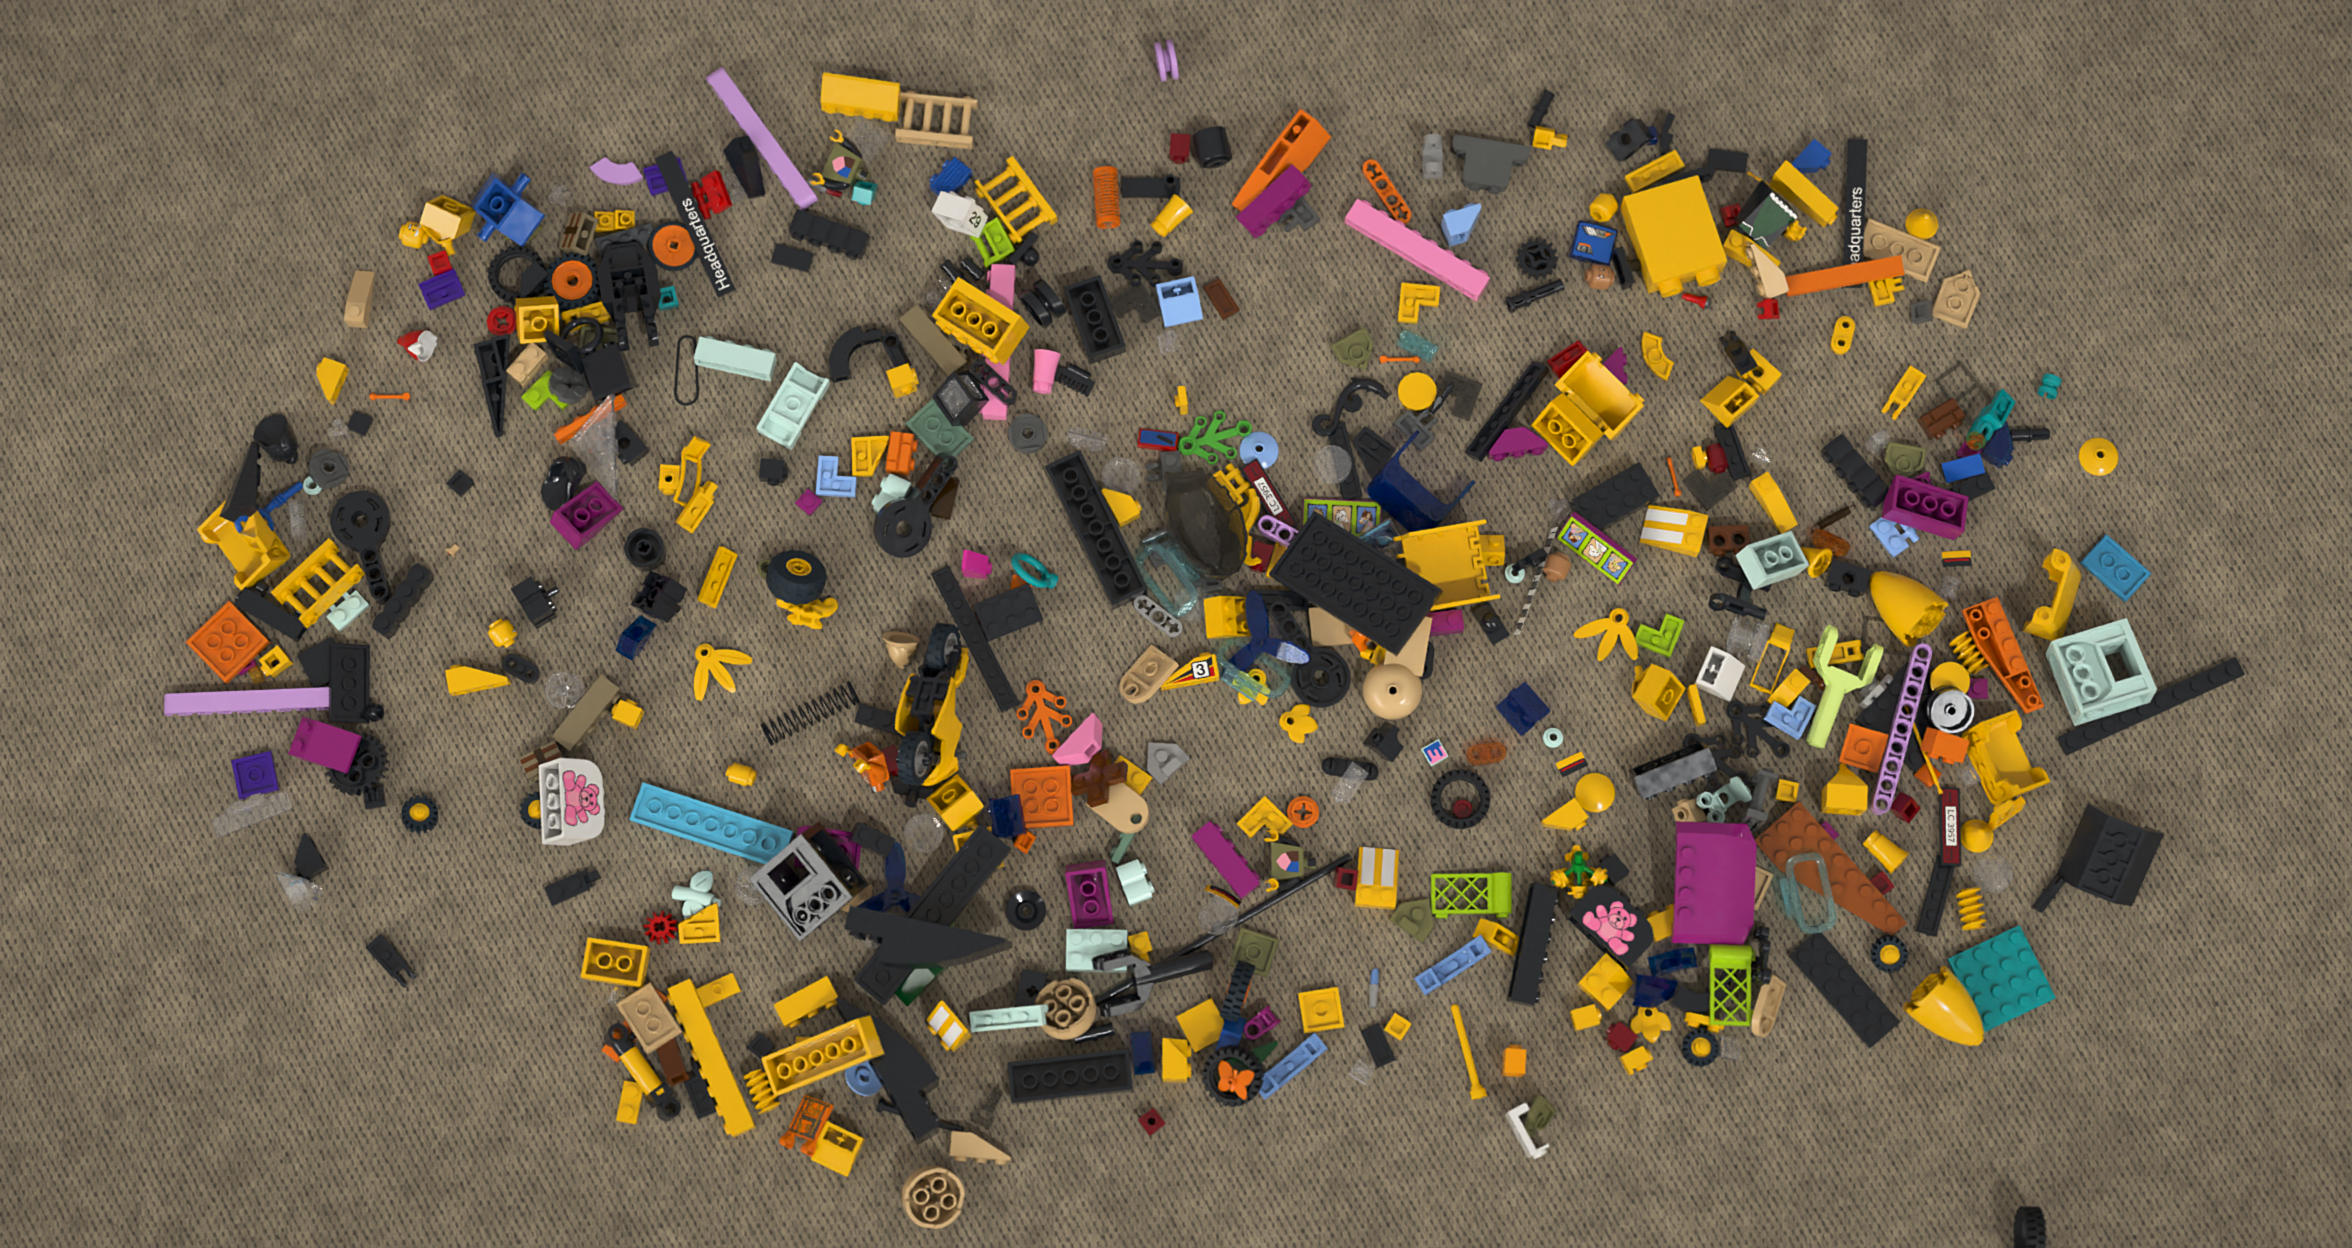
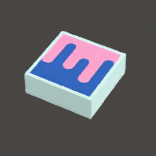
(1434, 753)

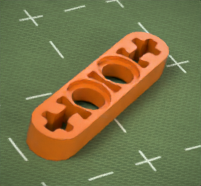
(1390, 190)

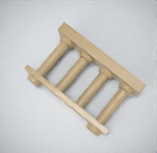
(943, 138)

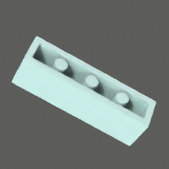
(735, 358)

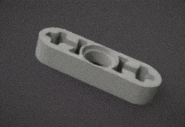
(1149, 604)

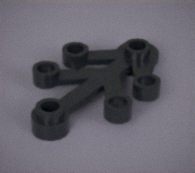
(1142, 264)
(1754, 727)
(1716, 755)
(1763, 974)

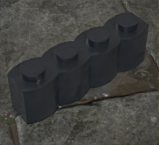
(829, 234)
(1855, 471)
(400, 604)

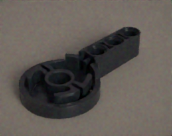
(914, 512)
(365, 538)
(1330, 692)

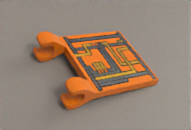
(807, 1124)

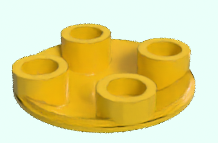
(1950, 674)
(1595, 792)

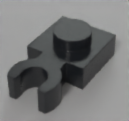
(1533, 559)

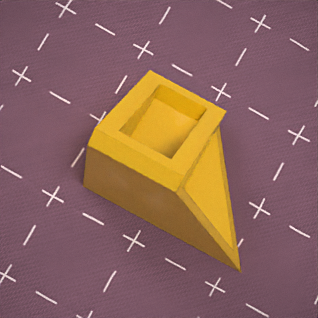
(257, 533)

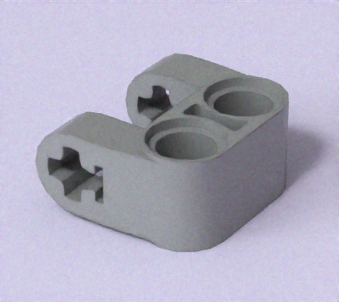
(1432, 157)

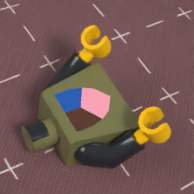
(843, 166)
(1286, 862)

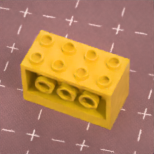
(980, 322)

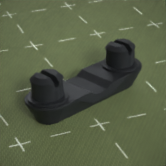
(1338, 767)

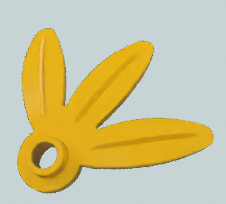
(1613, 629)
(711, 662)

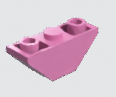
(1081, 743)

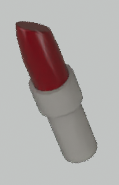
(834, 193)

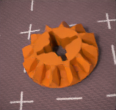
(1310, 805)

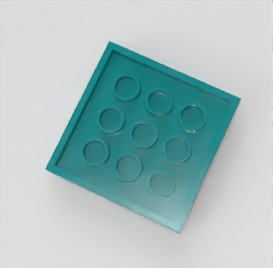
(2002, 977)

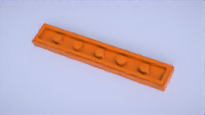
(1845, 275)

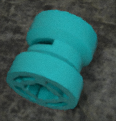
(2049, 385)

